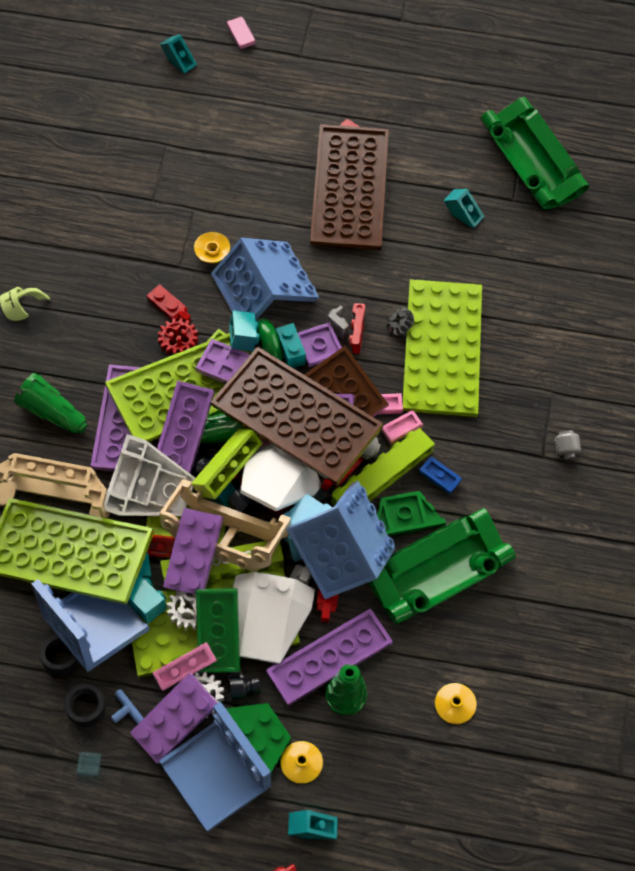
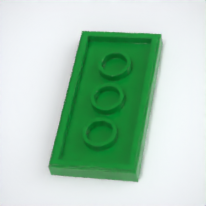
(219, 627)

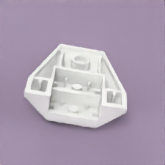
(277, 478)
(144, 481)
(270, 614)

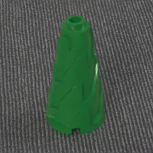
(48, 404)
(219, 429)
(346, 691)

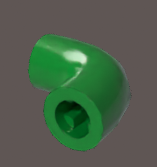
(269, 338)

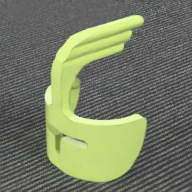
(17, 313)

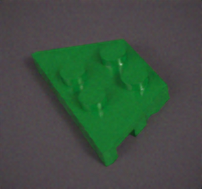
(408, 514)
(262, 730)

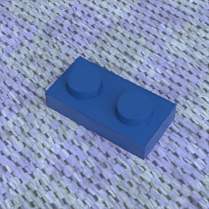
(440, 475)

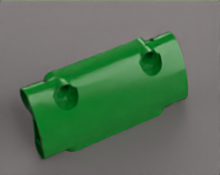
(535, 154)
(440, 565)

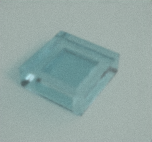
(89, 764)

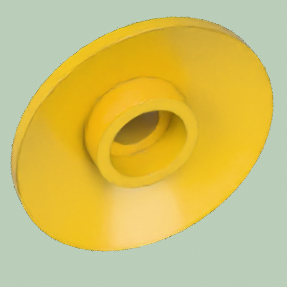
(211, 241)
(451, 712)
(299, 772)

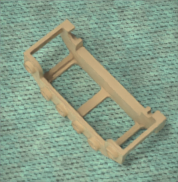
(52, 480)
(236, 521)

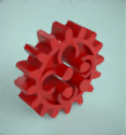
(167, 340)

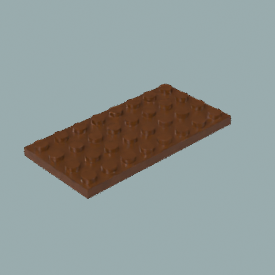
(349, 187)
(297, 415)

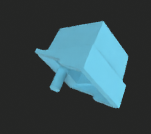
(304, 509)

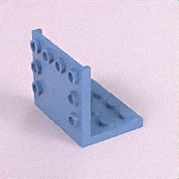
(259, 273)
(343, 543)
(89, 625)
(217, 770)

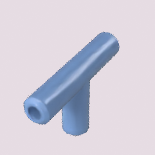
(128, 708)

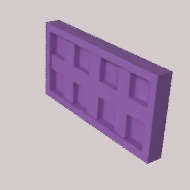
(220, 361)
(193, 551)
(174, 718)

